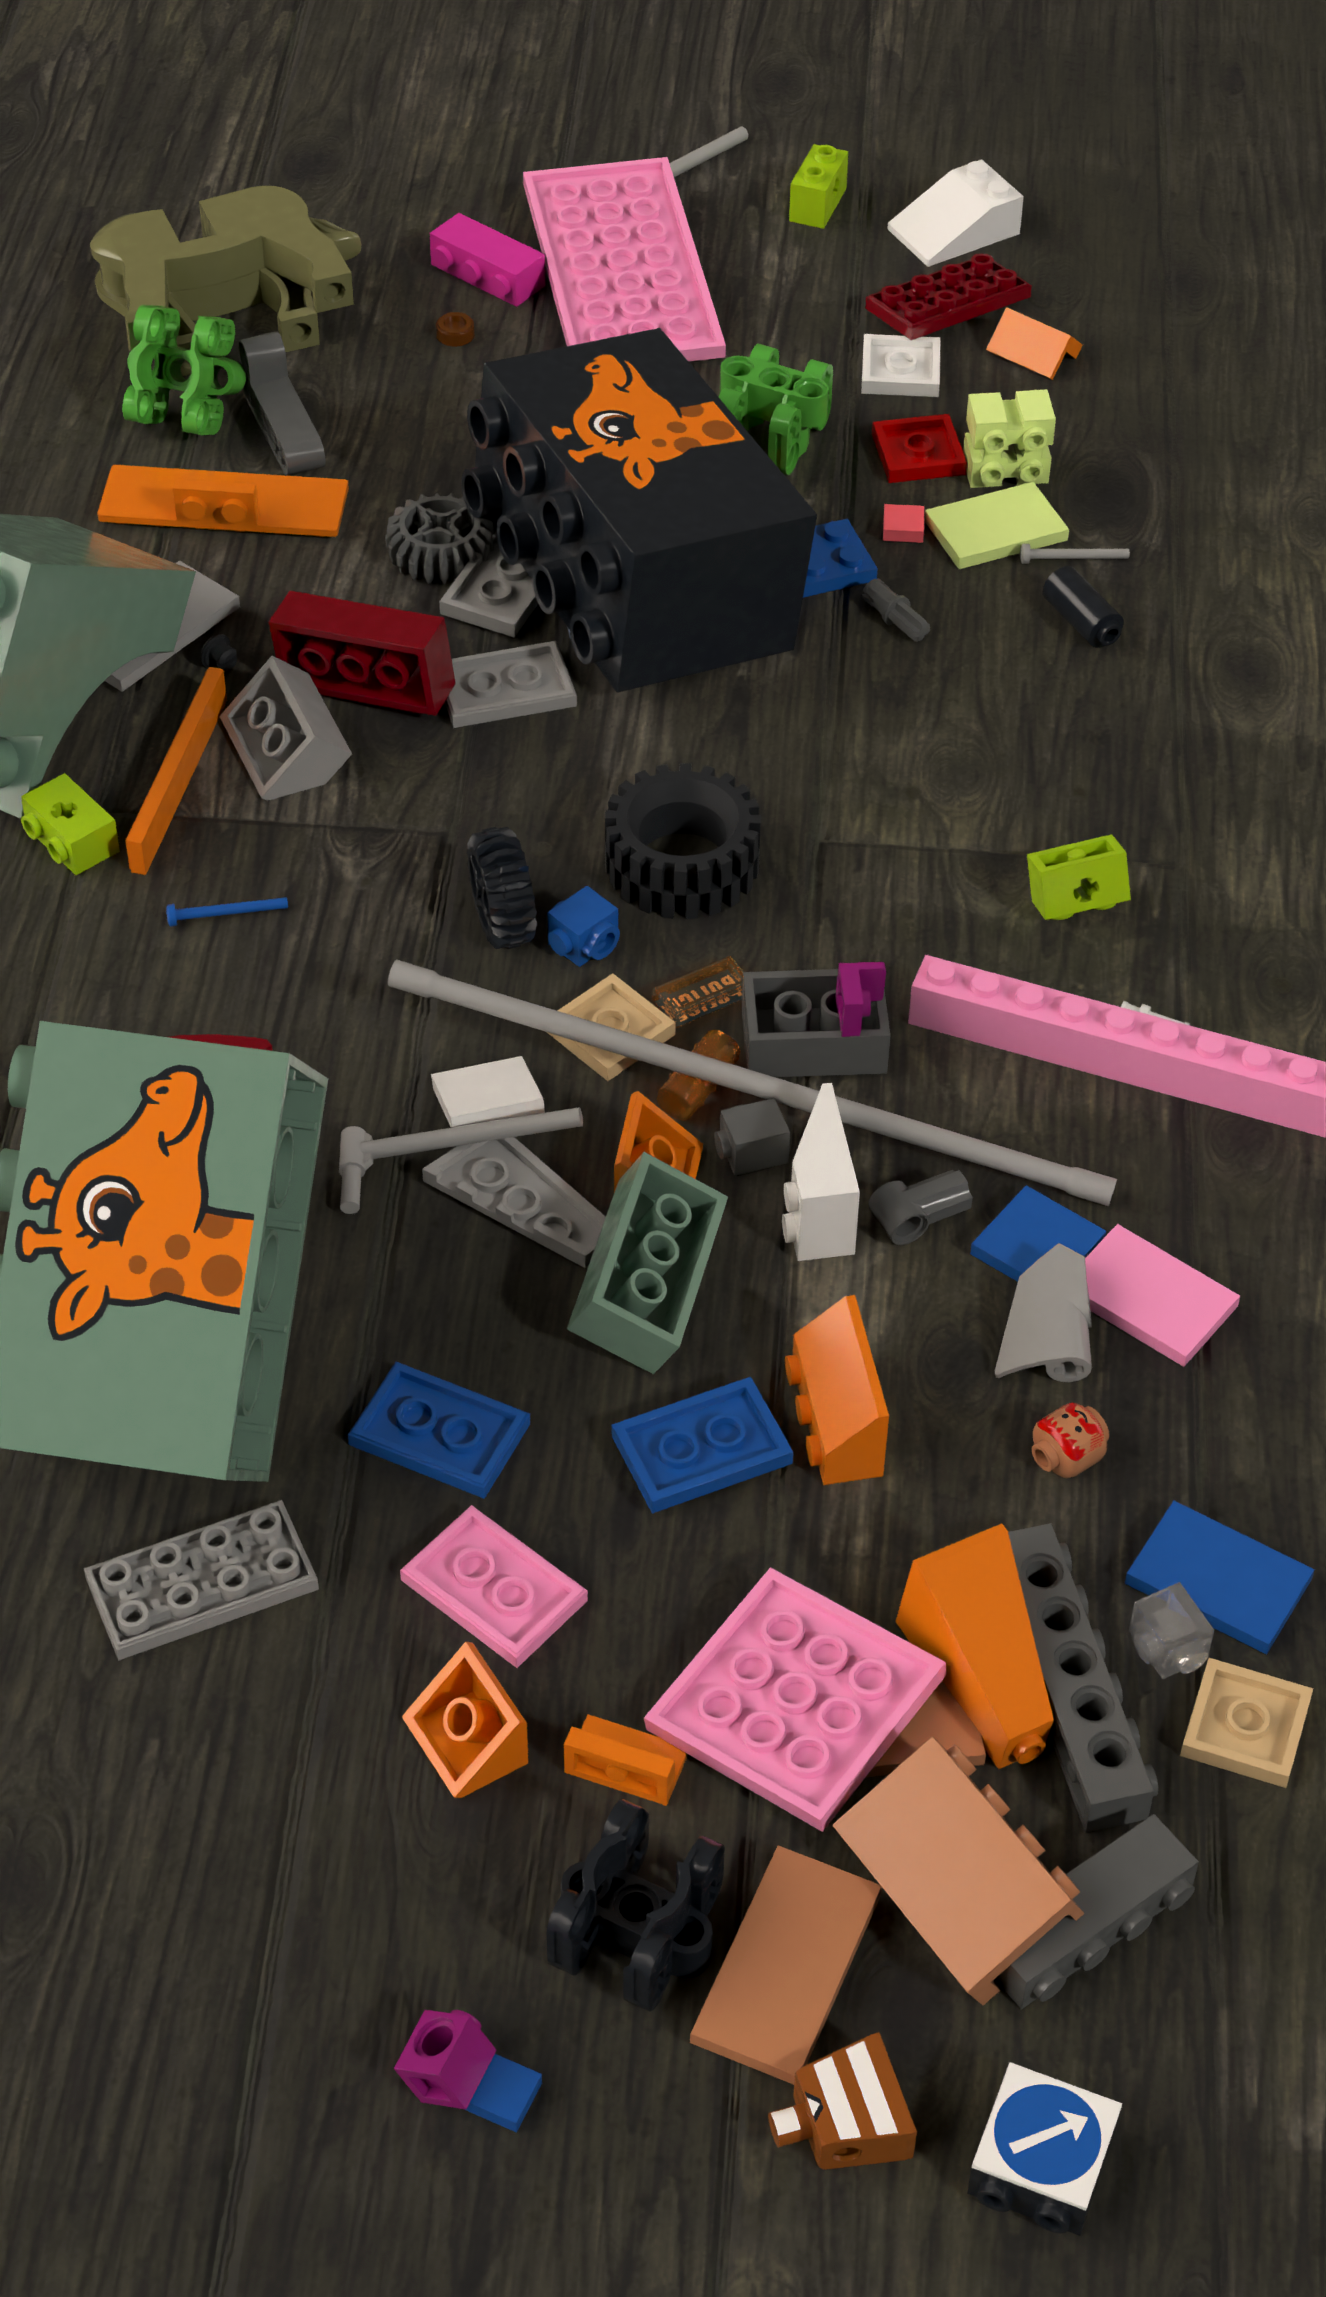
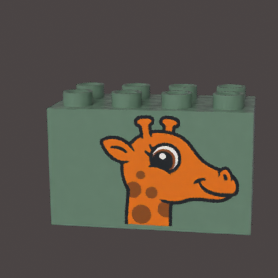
(153, 1248)

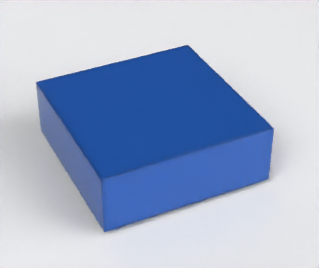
(505, 2093)

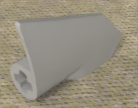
(1050, 1319)

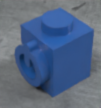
(583, 927)

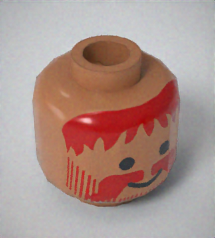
(1070, 1440)

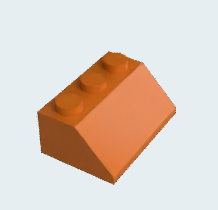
(839, 1395)

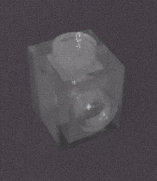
(1171, 1631)

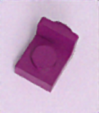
(855, 990)

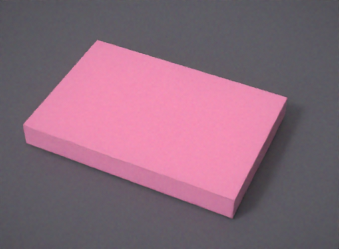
(1155, 1295)
(494, 1586)

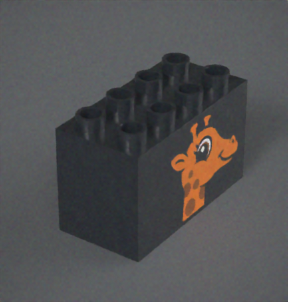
(638, 508)

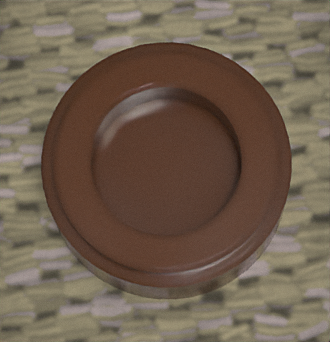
(455, 329)

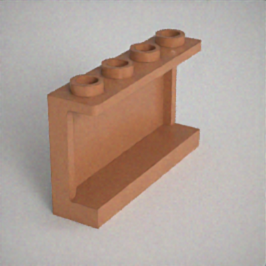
(957, 1865)

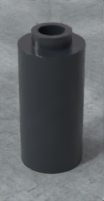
(1083, 607)

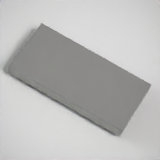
(205, 608)
(200, 1579)

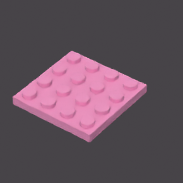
(796, 1698)

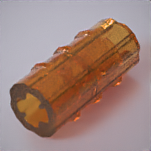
(685, 1094)

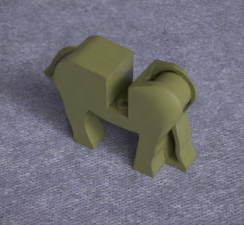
(251, 252)

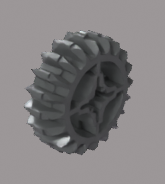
(437, 537)

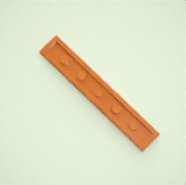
(176, 771)

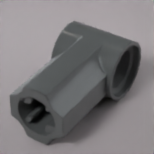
(909, 1210)

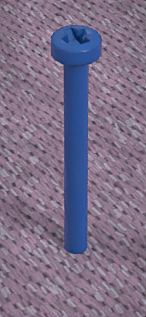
(223, 909)

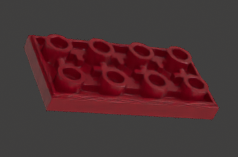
(948, 296)

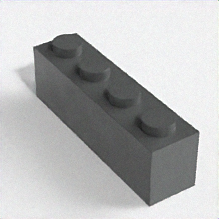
(1119, 1897)

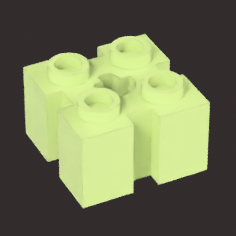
(1009, 438)

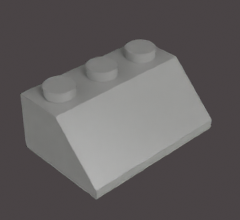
(284, 731)

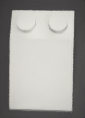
(959, 214)
(822, 1187)

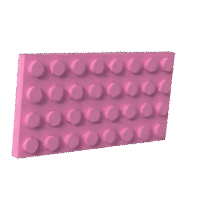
(622, 255)

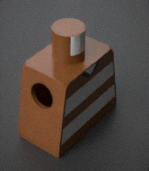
(848, 2109)

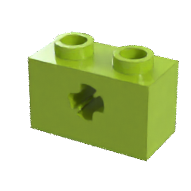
(818, 186)
(69, 824)
(1079, 877)

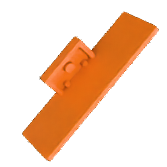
(223, 500)

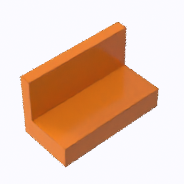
(1032, 343)
(623, 1759)

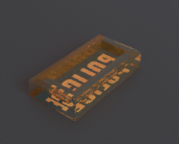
(700, 992)

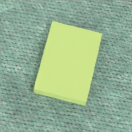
(996, 525)

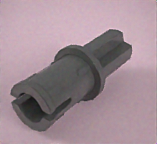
(895, 609)

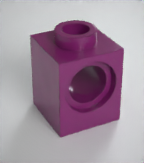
(445, 2058)

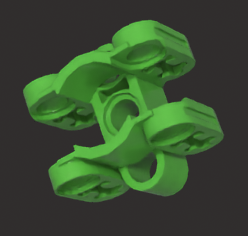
(149, 395)
(788, 398)

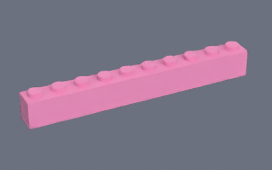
(1120, 1044)

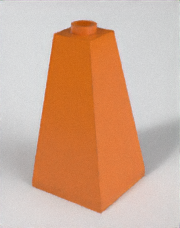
(974, 1616)

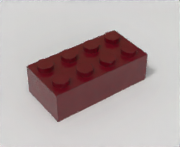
(366, 651)

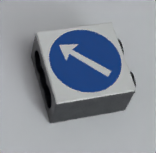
(1043, 2150)

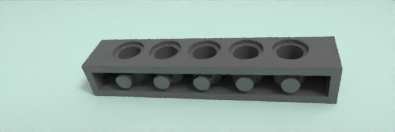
(1101, 1793)

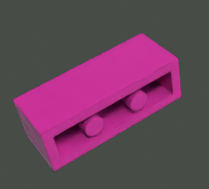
(487, 259)

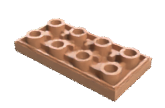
(786, 1965)

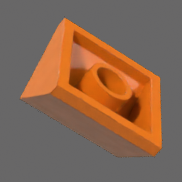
(657, 1134)
(468, 1724)

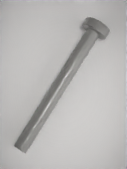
(1027, 553)

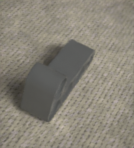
(278, 405)

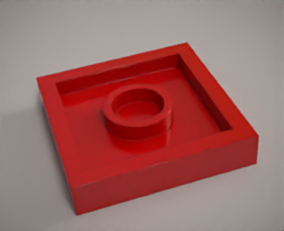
(919, 448)

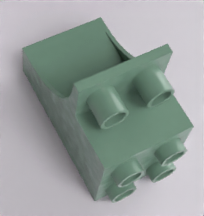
(67, 621)

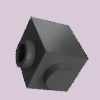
(753, 1137)

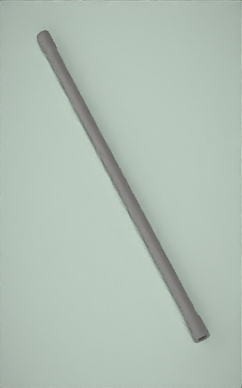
(429, 984)

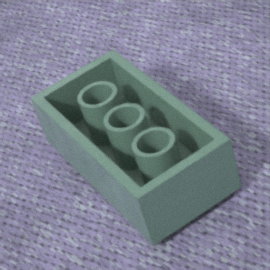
(648, 1263)

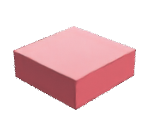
(903, 523)

